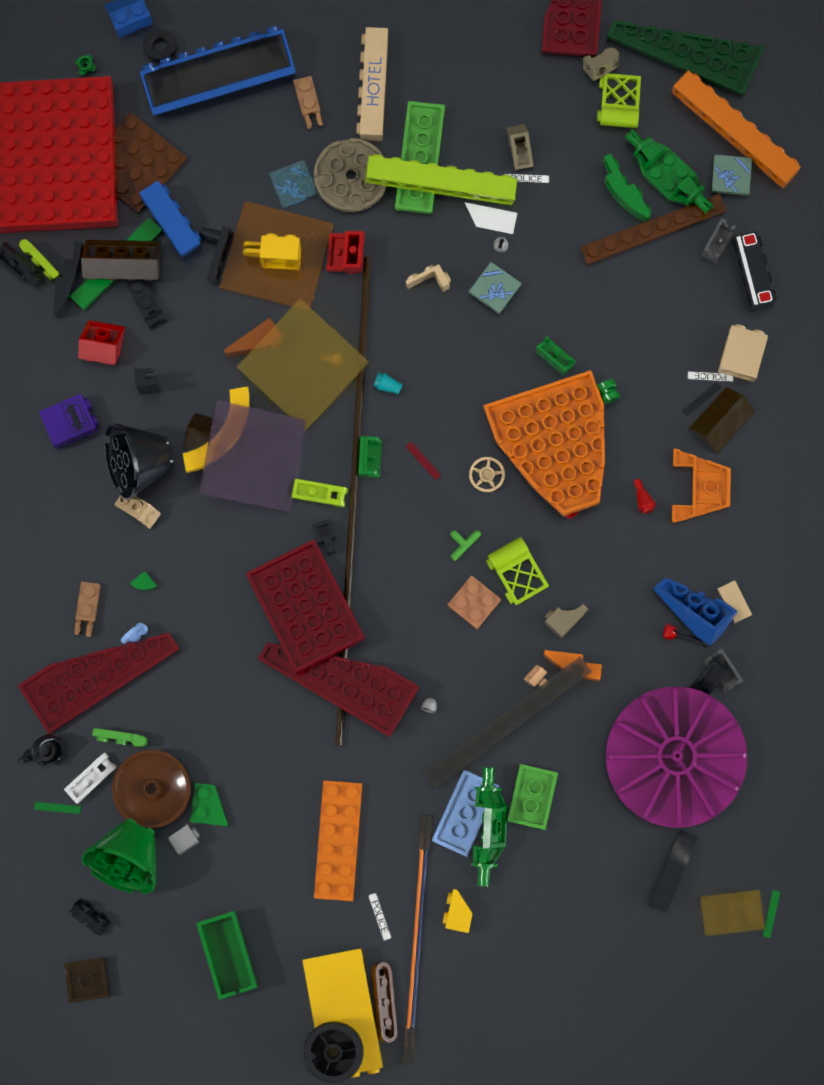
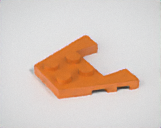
(709, 486)

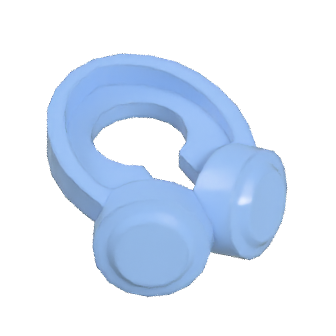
(135, 633)

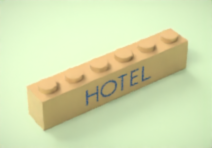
(373, 85)

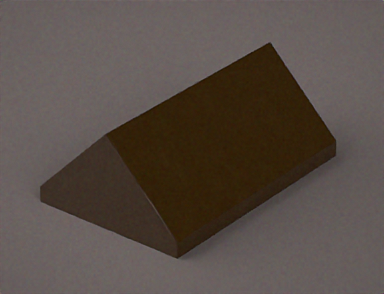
(722, 419)
(197, 432)

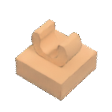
(536, 676)

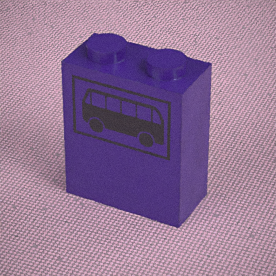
(69, 421)

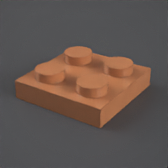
(474, 602)

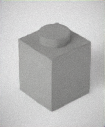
(184, 839)

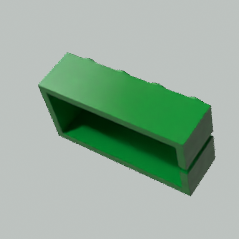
(227, 955)

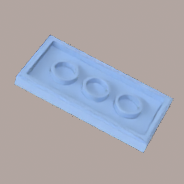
(461, 818)

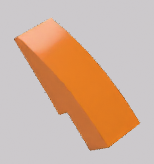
(562, 659)

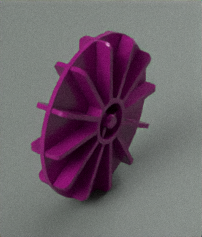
(676, 757)

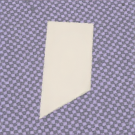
(492, 218)

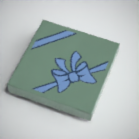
(731, 175)
(495, 288)

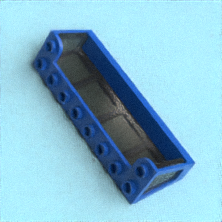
(217, 70)

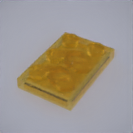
(732, 912)

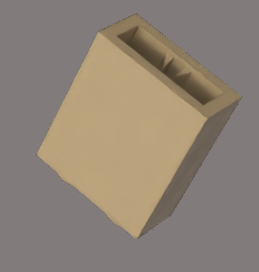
(743, 353)

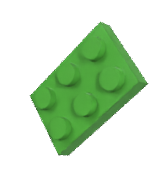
(532, 797)

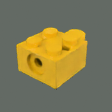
(276, 251)

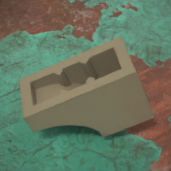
(520, 146)
(562, 621)

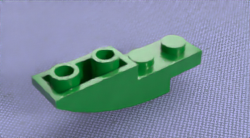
(627, 196)

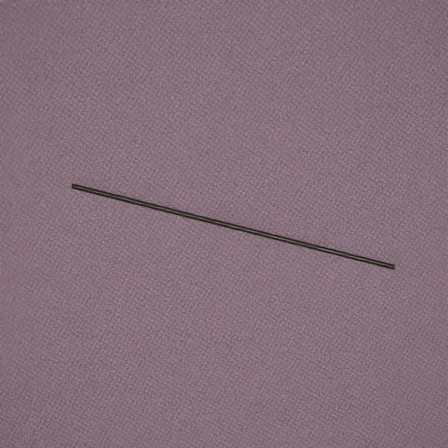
(355, 467)

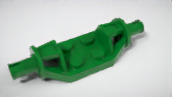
(668, 172)
(494, 829)

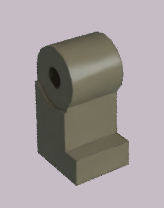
(601, 64)

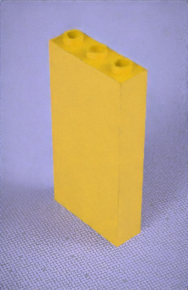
(341, 994)

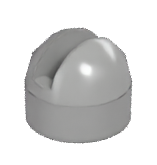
(504, 246)
(429, 705)

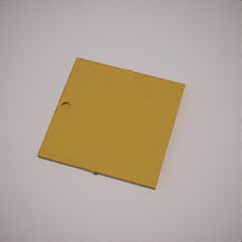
(302, 364)

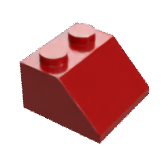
(101, 342)

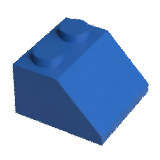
(128, 16)

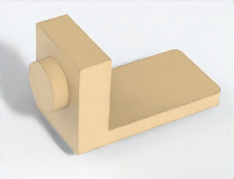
(442, 277)
(139, 509)

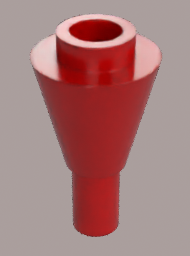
(645, 502)

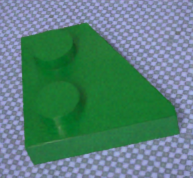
(207, 806)

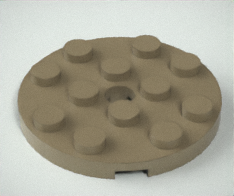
(331, 178)

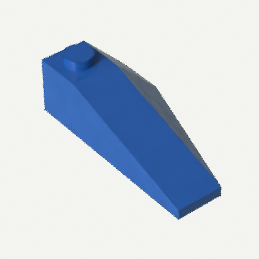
(699, 613)

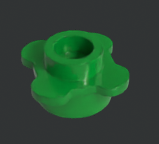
(85, 60)

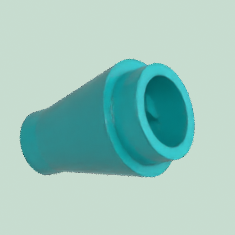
(386, 383)

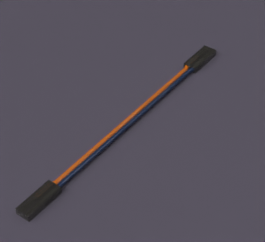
(424, 843)

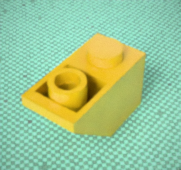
(459, 913)

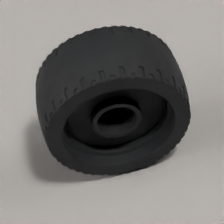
(345, 1040)

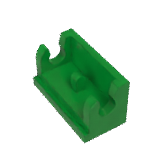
(555, 356)
(370, 457)

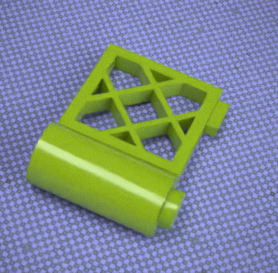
(616, 114)
(510, 556)

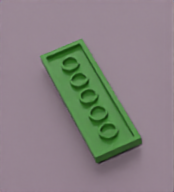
(422, 144)

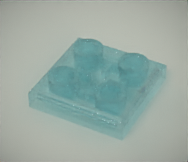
(293, 184)

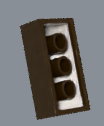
(121, 259)

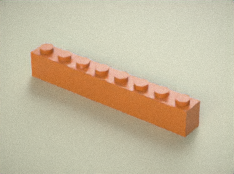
(736, 129)

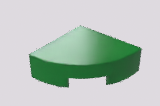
(143, 582)

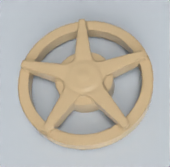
(487, 474)

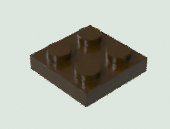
(86, 980)

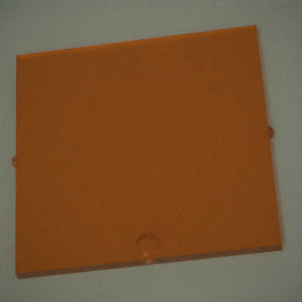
(281, 286)

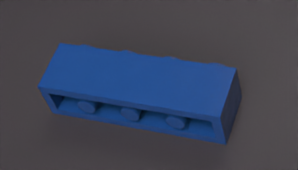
(170, 219)

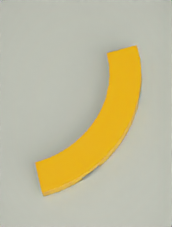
(195, 459)

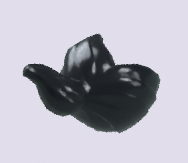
(45, 750)

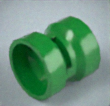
(608, 391)

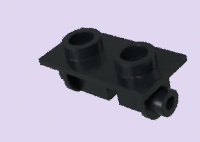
(97, 921)

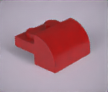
(345, 252)

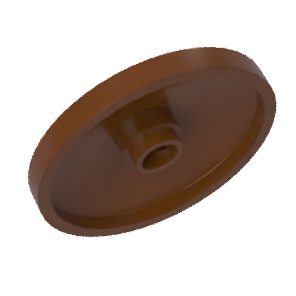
(151, 788)

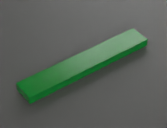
(93, 288)

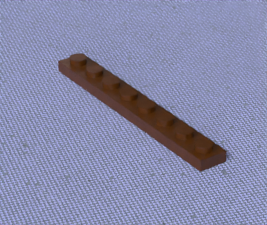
(650, 231)

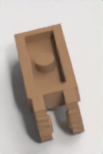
(308, 100)
(87, 606)

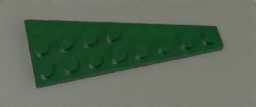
(712, 59)

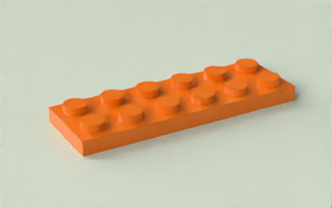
(338, 841)

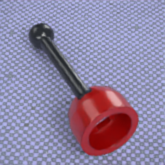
(671, 632)

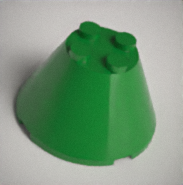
(124, 858)

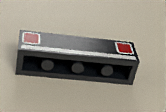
(753, 271)

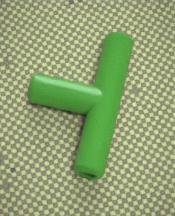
(464, 544)

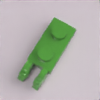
(121, 737)

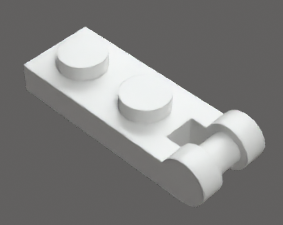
(90, 778)

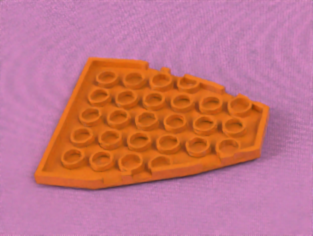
(555, 439)

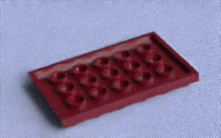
(305, 606)

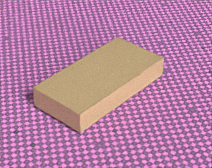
(732, 596)

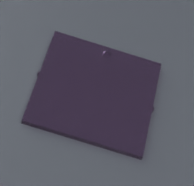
(252, 456)

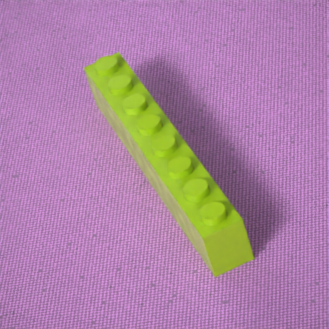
(440, 180)

